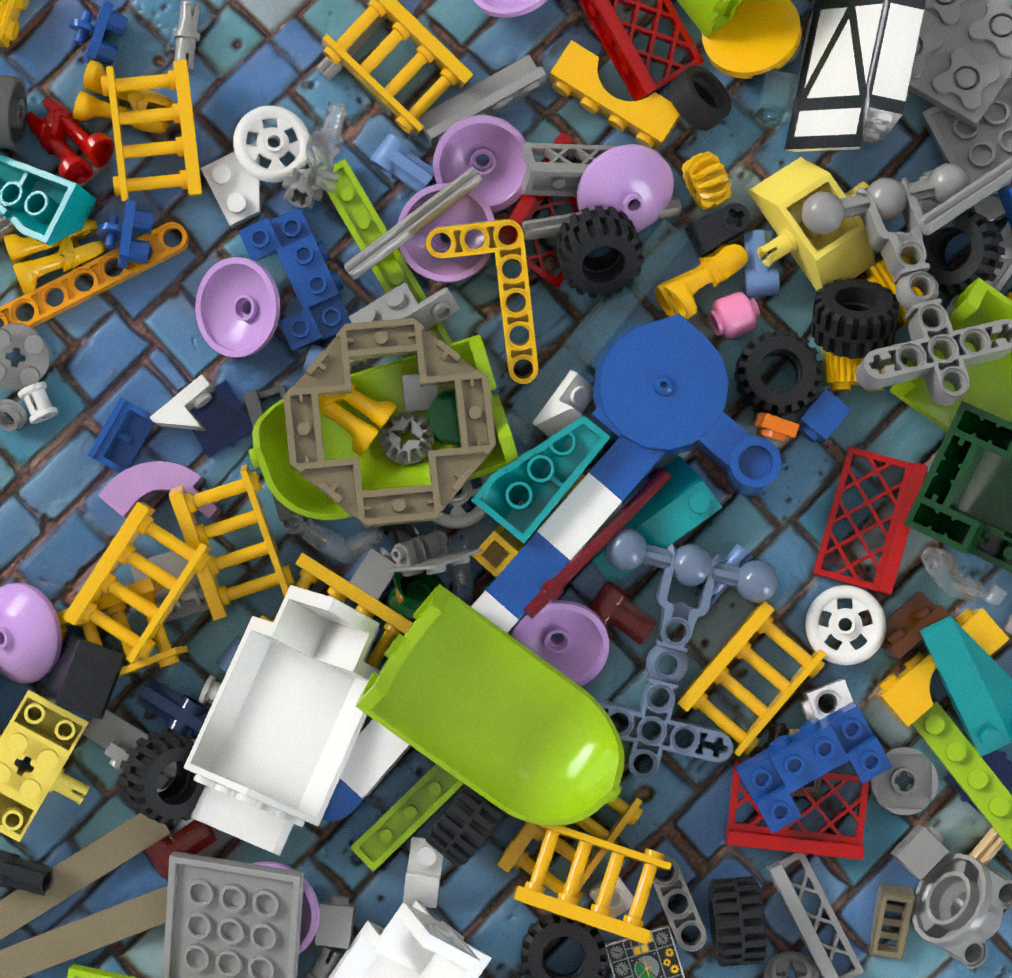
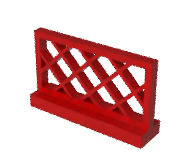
(622, 50)
(524, 211)
(897, 532)
(801, 839)

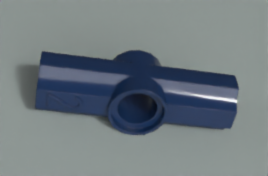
(180, 712)

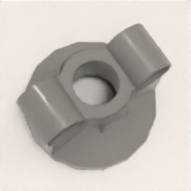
(961, 907)

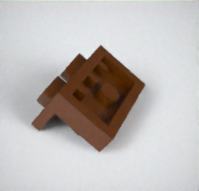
(905, 623)

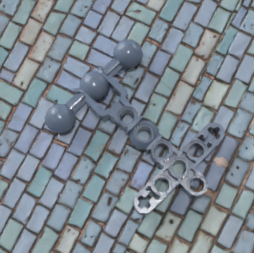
(691, 567)

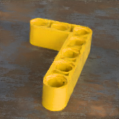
(506, 285)

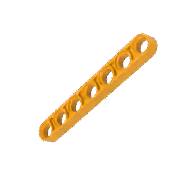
(97, 270)

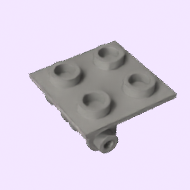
(427, 553)
(191, 600)

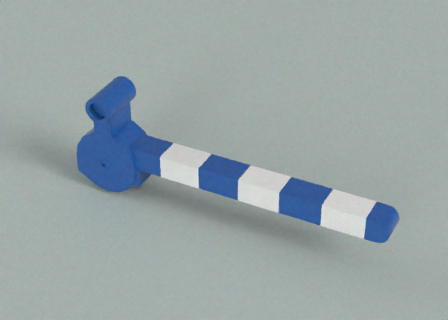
(656, 397)

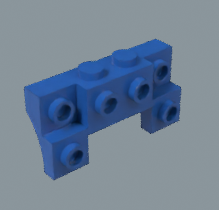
(306, 268)
(807, 756)

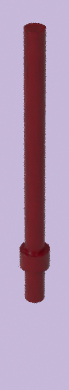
(553, 588)

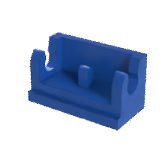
(122, 436)

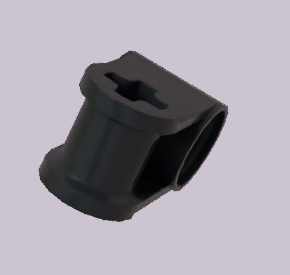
(713, 230)

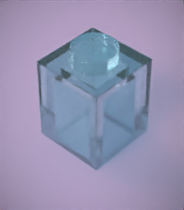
(776, 96)

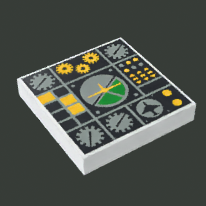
(648, 960)

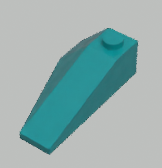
(41, 202)
(535, 483)
(668, 514)
(974, 684)

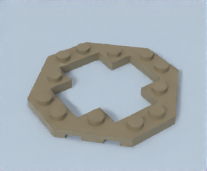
(342, 477)

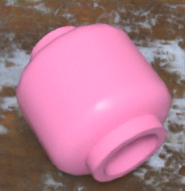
(733, 315)

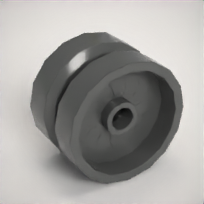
(12, 111)

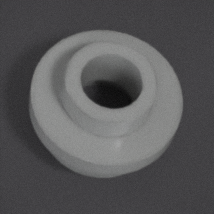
(12, 415)

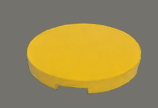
(756, 39)

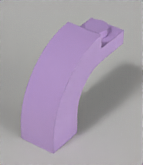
(149, 479)

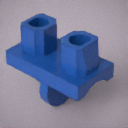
(106, 20)
(130, 249)

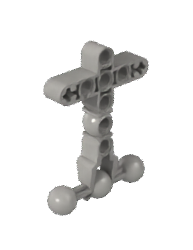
(884, 201)

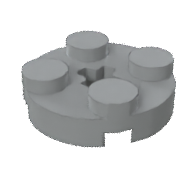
(31, 346)
(917, 794)

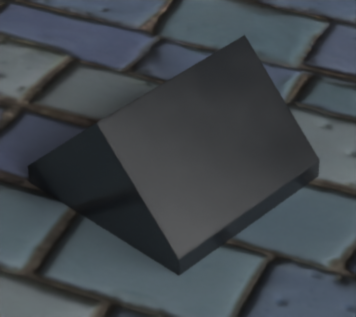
(84, 676)

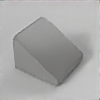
(417, 397)

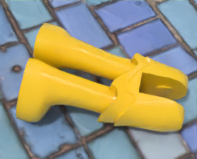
(90, 107)
(68, 257)
(677, 294)
(361, 432)

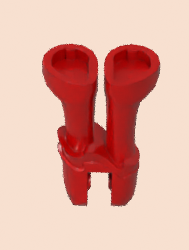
(53, 134)

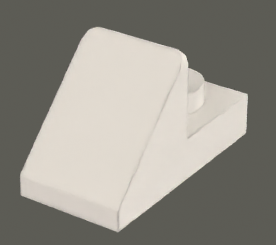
(565, 404)
(177, 411)
(423, 873)

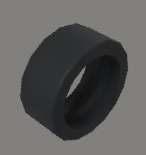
(700, 98)

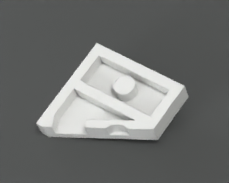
(234, 188)

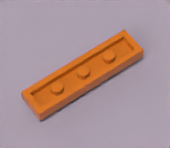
(774, 427)

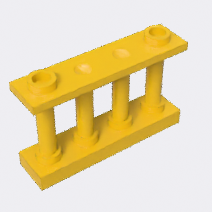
(428, 51)
(179, 113)
(186, 504)
(103, 580)
(367, 605)
(116, 607)
(739, 647)
(517, 856)
(599, 914)

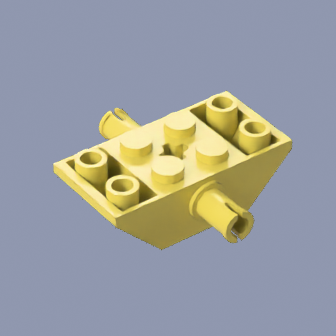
(821, 257)
(47, 737)

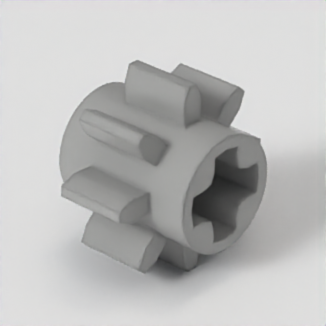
(301, 188)

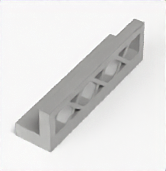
(484, 97)
(559, 175)
(801, 918)

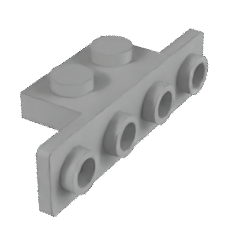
(400, 305)
(117, 737)

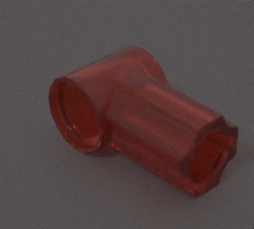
(615, 608)
(188, 840)

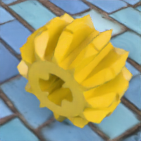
(706, 180)

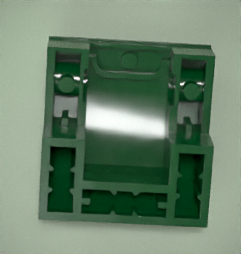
(970, 488)

